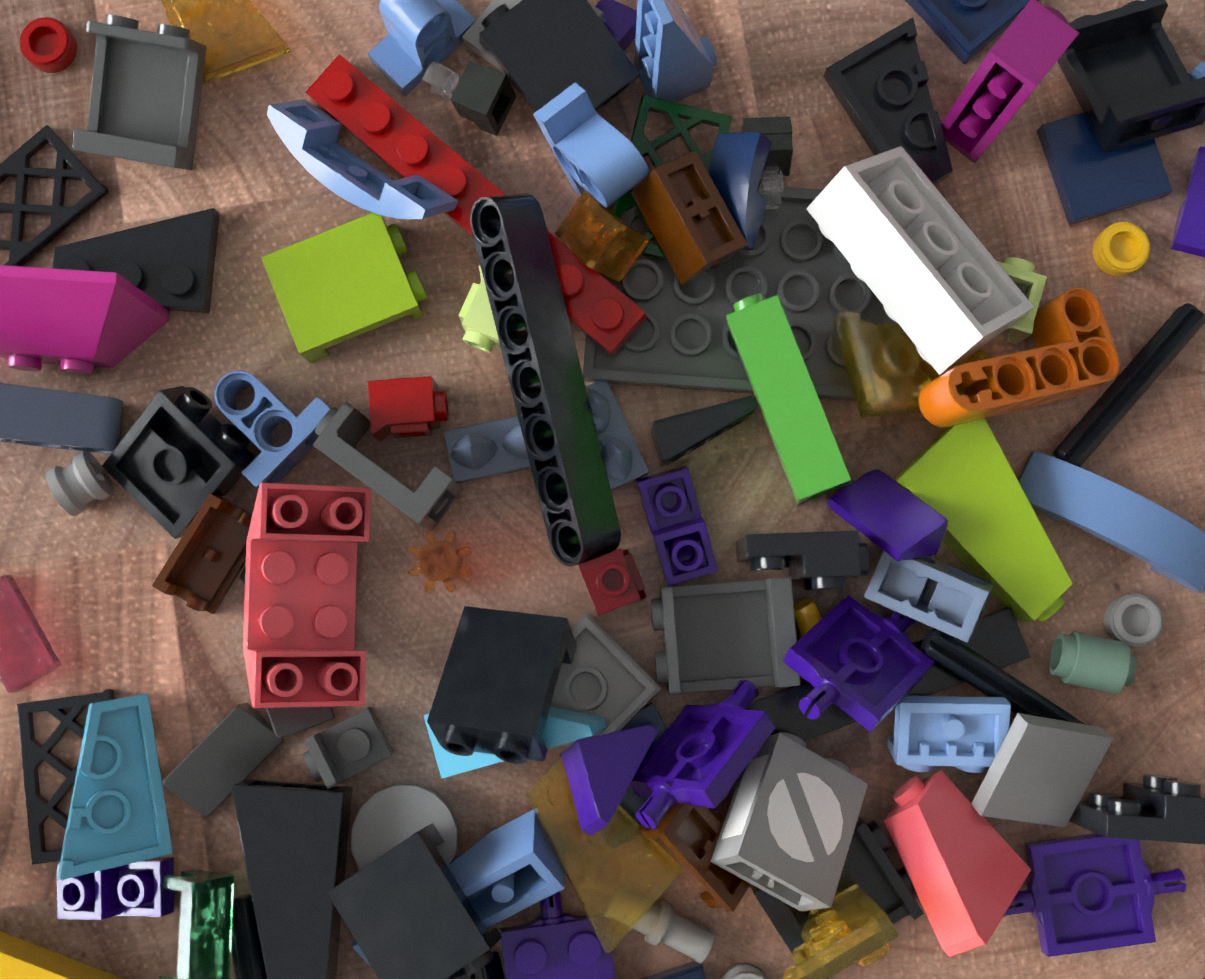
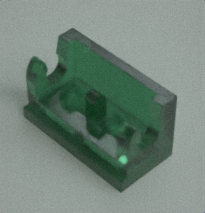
(203, 924)

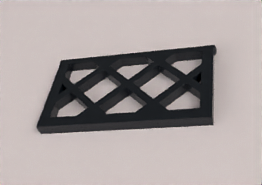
(61, 216)
(35, 753)

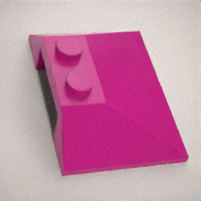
(72, 318)

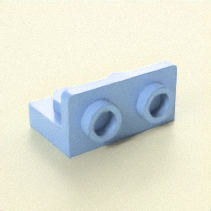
(949, 732)

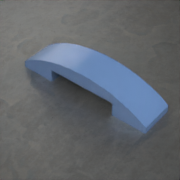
(313, 142)
(1117, 517)

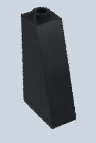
(293, 856)

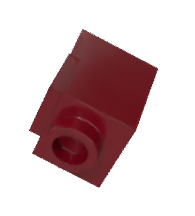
(612, 580)

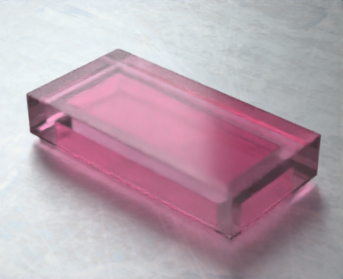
(23, 644)

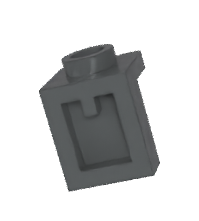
(346, 748)

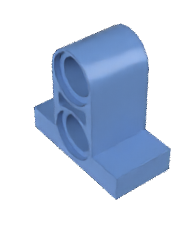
(416, 36)
(590, 148)
(260, 420)

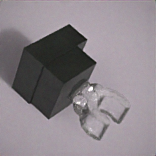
(477, 95)
(779, 158)

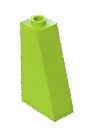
(989, 519)

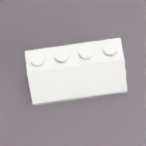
(918, 257)

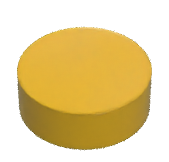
(1121, 249)

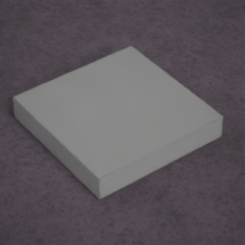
(602, 679)
(1041, 770)

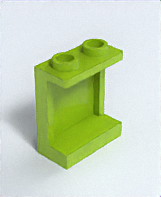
(343, 284)

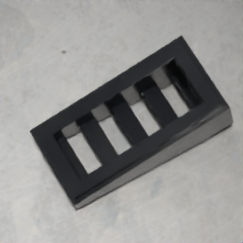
(690, 430)

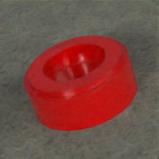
(48, 45)

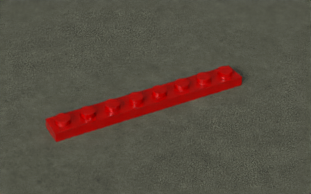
(414, 150)

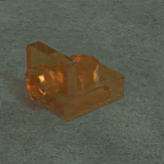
(600, 238)

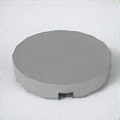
(395, 816)

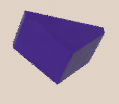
(602, 770)

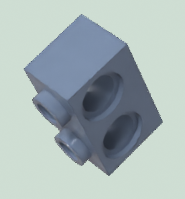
(930, 593)

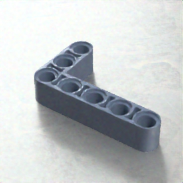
(59, 419)

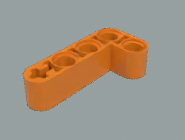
(1069, 359)

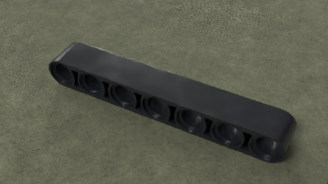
(545, 377)

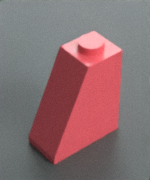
(954, 861)

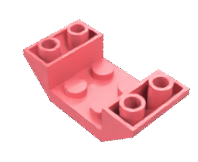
(304, 596)

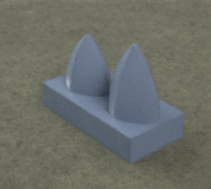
(616, 441)
(486, 450)

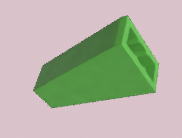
(787, 398)

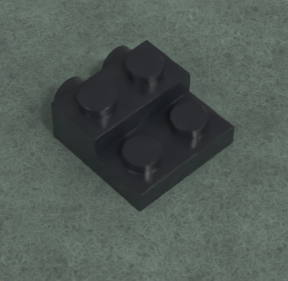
(178, 457)
(815, 557)
(1147, 811)

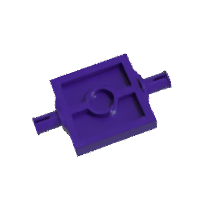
(858, 663)
(701, 754)
(1091, 893)
(555, 947)

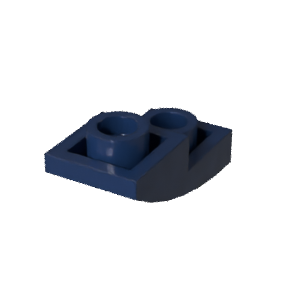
(736, 172)

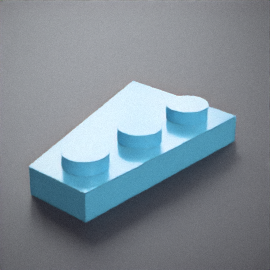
(117, 792)

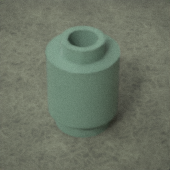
(1092, 662)

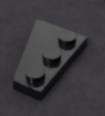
(890, 100)
(163, 259)

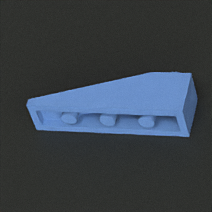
(670, 52)
(507, 871)

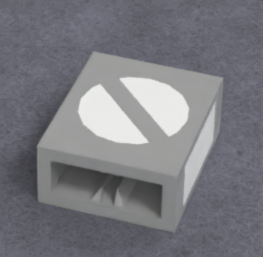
(791, 823)

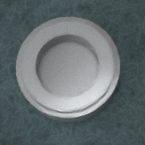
(1133, 619)

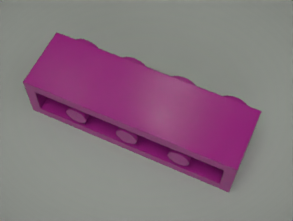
(1007, 78)

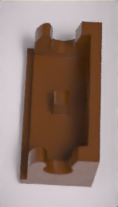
(688, 217)
(207, 555)
(692, 837)

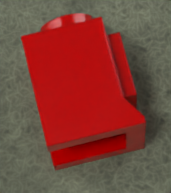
(406, 407)

